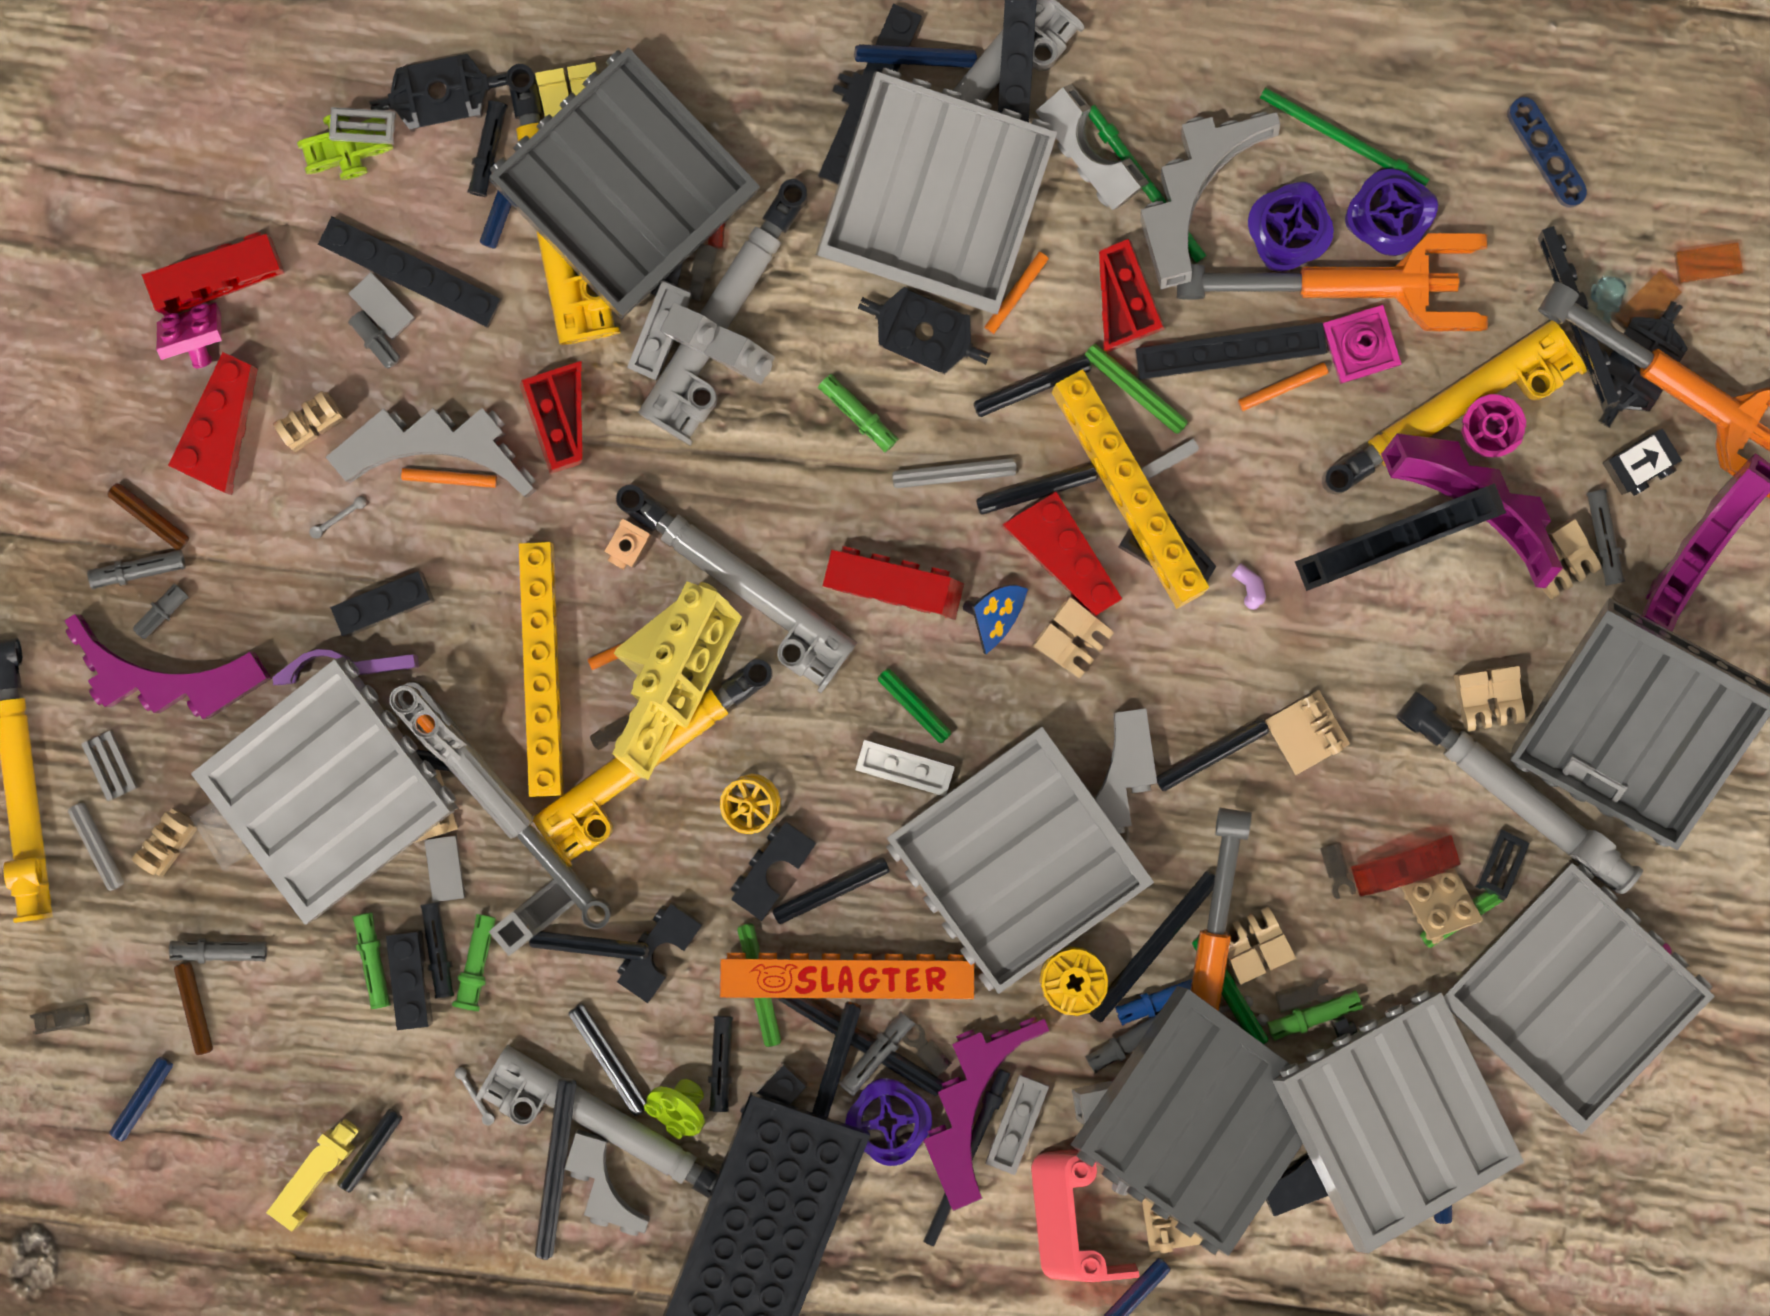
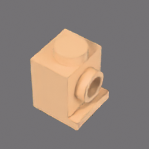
(638, 539)

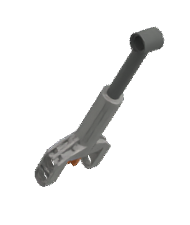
(452, 748)

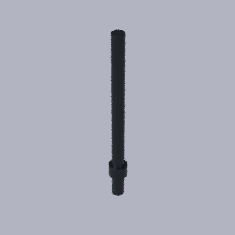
(992, 1100)

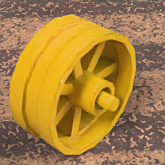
(750, 803)

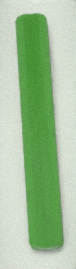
(1136, 389)
(763, 1005)

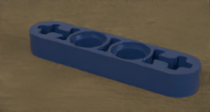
(1552, 150)

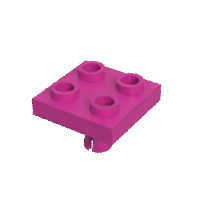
(190, 333)
(1361, 344)

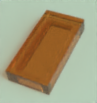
(1708, 263)
(1650, 299)

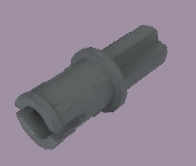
(374, 339)
(161, 610)

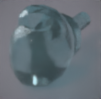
(1608, 295)

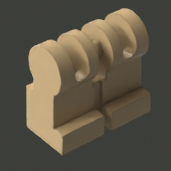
(297, 427)
(1573, 547)
(1072, 622)
(1498, 683)
(159, 851)
(1271, 948)

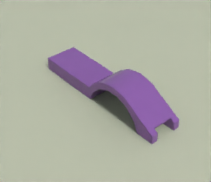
(290, 672)

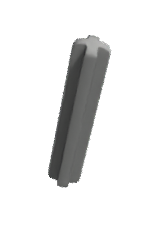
(96, 846)

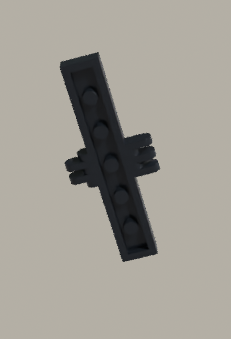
(897, 31)

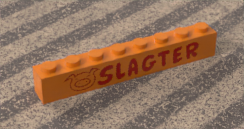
(846, 978)

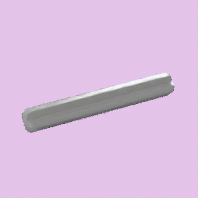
(954, 473)

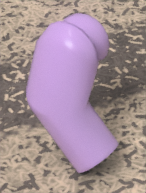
(1254, 586)

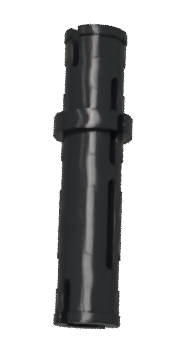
(487, 148)
(442, 988)
(720, 1101)

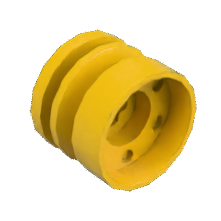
(1055, 975)

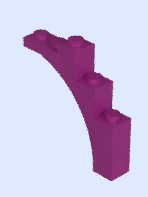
(1444, 468)
(1706, 541)
(119, 678)
(952, 1147)

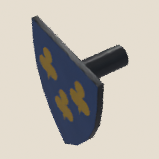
(996, 613)

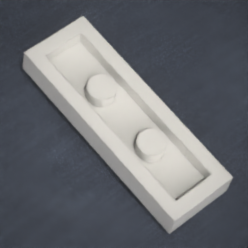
(904, 768)

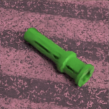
(472, 978)

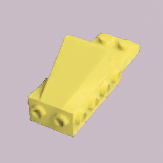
(663, 654)

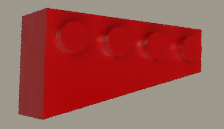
(213, 274)
(216, 428)
(1062, 550)
(893, 583)

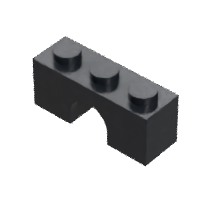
(382, 603)
(754, 891)
(672, 927)
(409, 990)

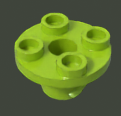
(677, 1108)

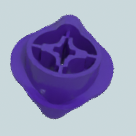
(1302, 197)
(1421, 204)
(921, 1117)

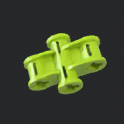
(335, 153)

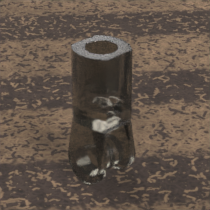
(63, 1017)

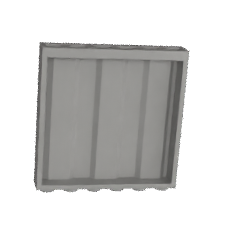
(936, 191)
(325, 789)
(1018, 861)
(1578, 997)
(1397, 1120)

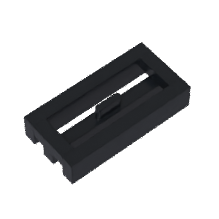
(1491, 887)

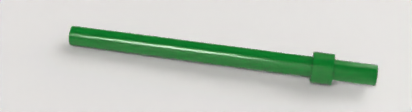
(1109, 135)
(1340, 136)

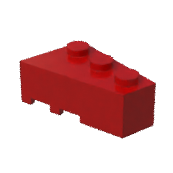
(1126, 298)
(556, 414)

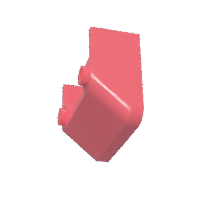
(1060, 1258)

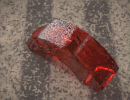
(1405, 866)

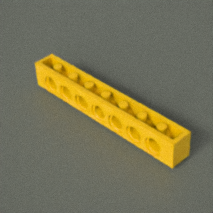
(1129, 489)
(541, 669)

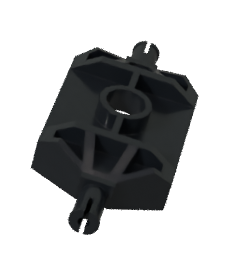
(463, 97)
(908, 310)
(1652, 334)

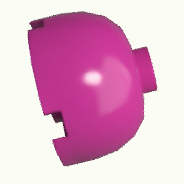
(1493, 425)

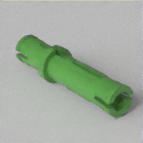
(858, 413)
(371, 960)
(1314, 1015)

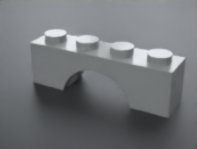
(1112, 179)

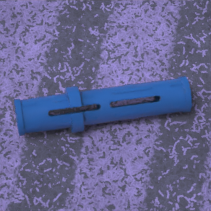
(1147, 1004)

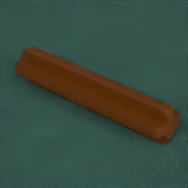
(148, 516)
(193, 1008)

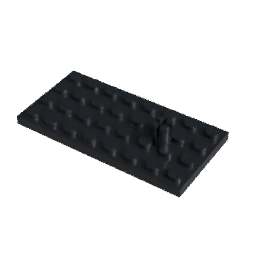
(768, 1213)

